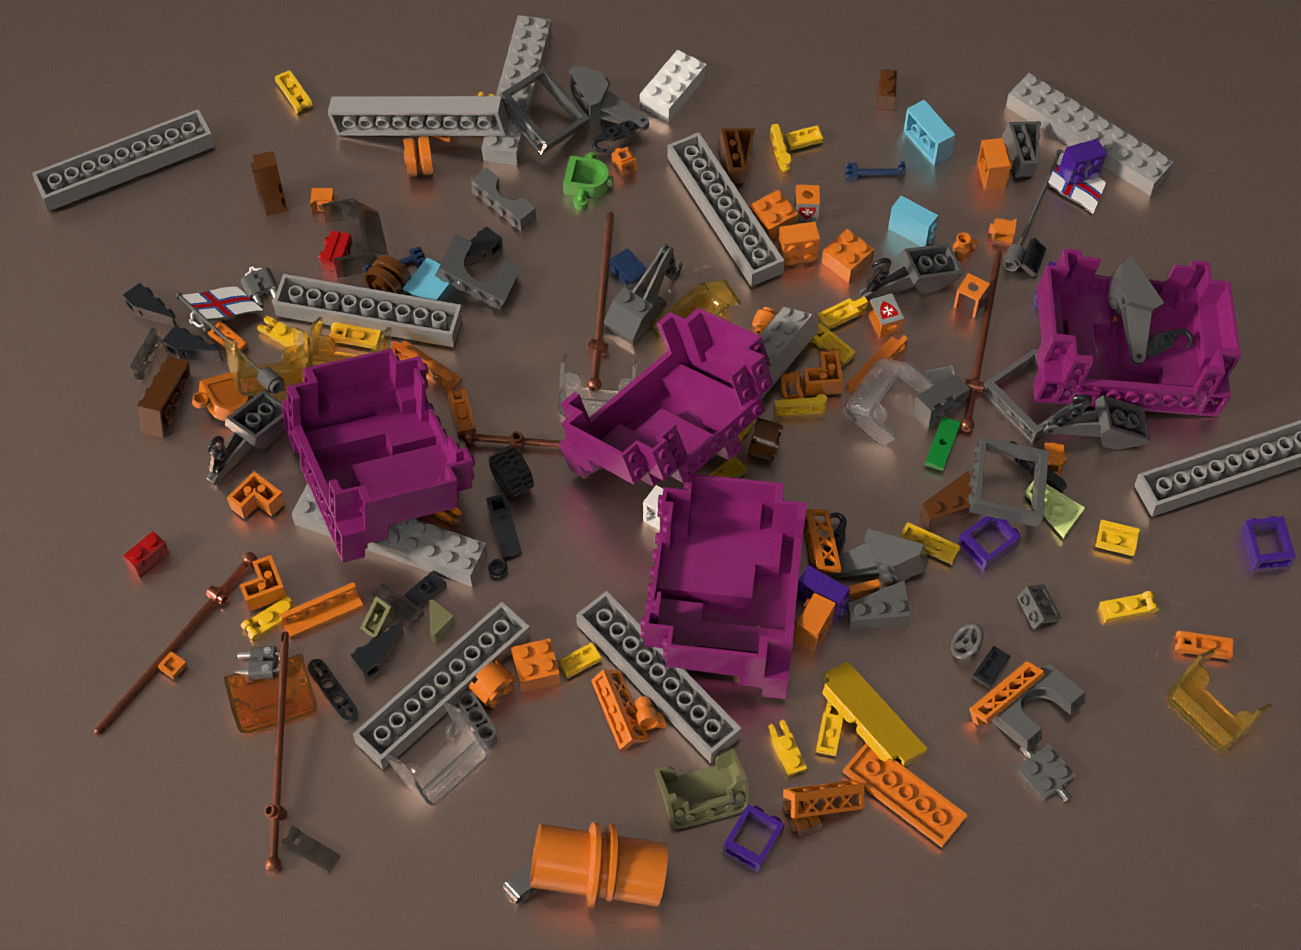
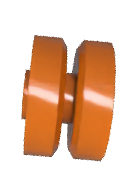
(418, 156)

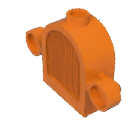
(219, 396)

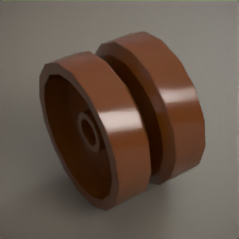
(387, 275)

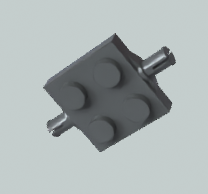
(1046, 773)

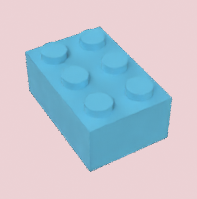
(929, 132)

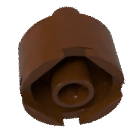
(765, 439)

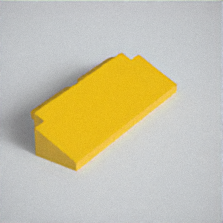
(875, 719)

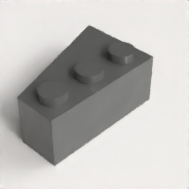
(1023, 146)
(940, 401)
(880, 609)

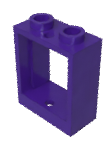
(977, 552)
(1268, 560)
(814, 581)
(743, 854)

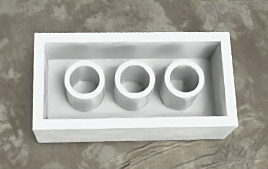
(672, 86)

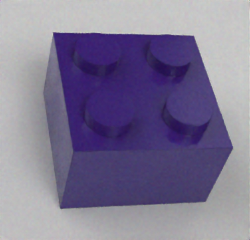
(1082, 162)

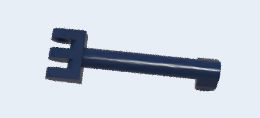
(852, 171)
(416, 256)

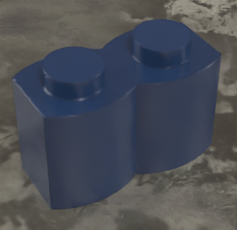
(627, 267)

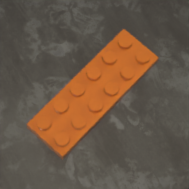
(906, 795)

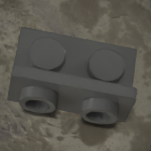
(1038, 606)

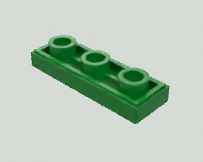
(945, 435)

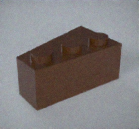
(735, 151)
(269, 183)
(948, 504)

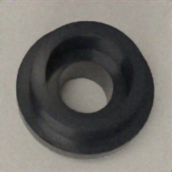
(497, 563)

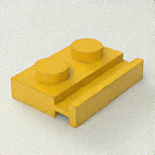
(1117, 537)

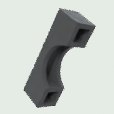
(517, 212)

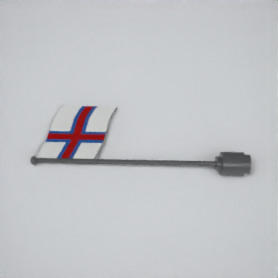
(1085, 194)
(225, 304)

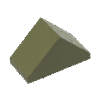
(378, 617)
(440, 621)

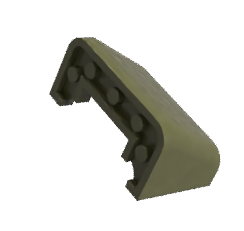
(704, 793)

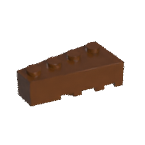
(163, 396)

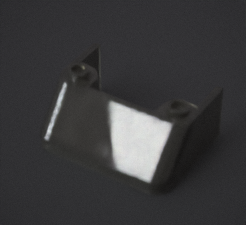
(373, 241)

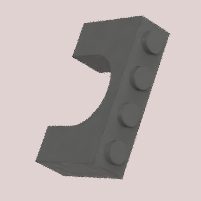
(492, 291)
(1052, 686)

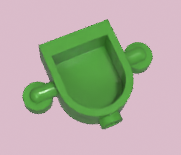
(586, 179)

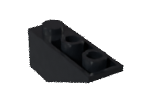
(483, 247)
(145, 305)
(185, 345)
(503, 525)
(374, 655)

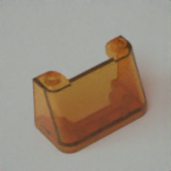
(256, 702)

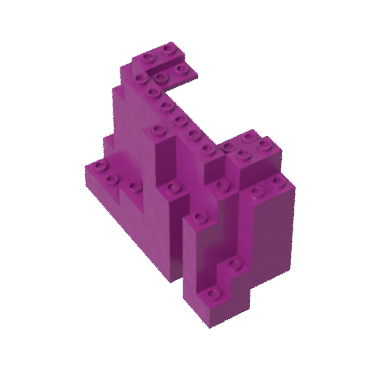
(1090, 352)
(676, 409)
(372, 447)
(721, 571)

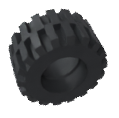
(511, 472)

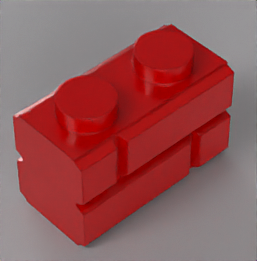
(335, 246)
(146, 553)

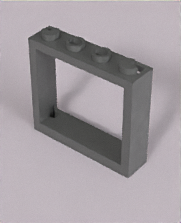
(527, 125)
(1007, 406)
(1001, 511)

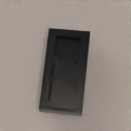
(1033, 257)
(425, 589)
(991, 667)

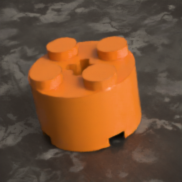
(492, 683)

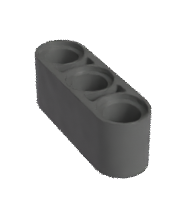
(476, 710)
(519, 885)

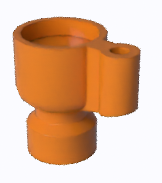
(964, 245)
(647, 716)

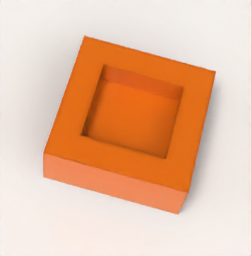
(172, 665)

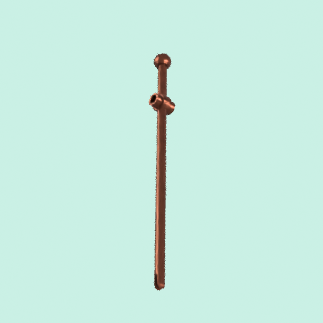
(598, 345)
(975, 385)
(515, 440)
(216, 595)
(275, 811)

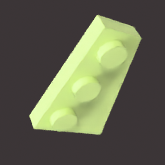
(1058, 509)

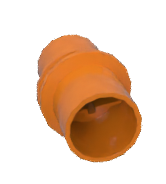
(599, 864)

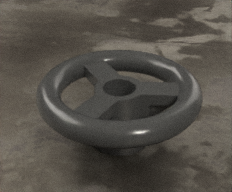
(969, 642)

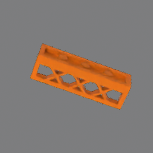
(891, 349)
(437, 373)
(813, 542)
(305, 620)
(1005, 693)
(616, 707)
(825, 791)

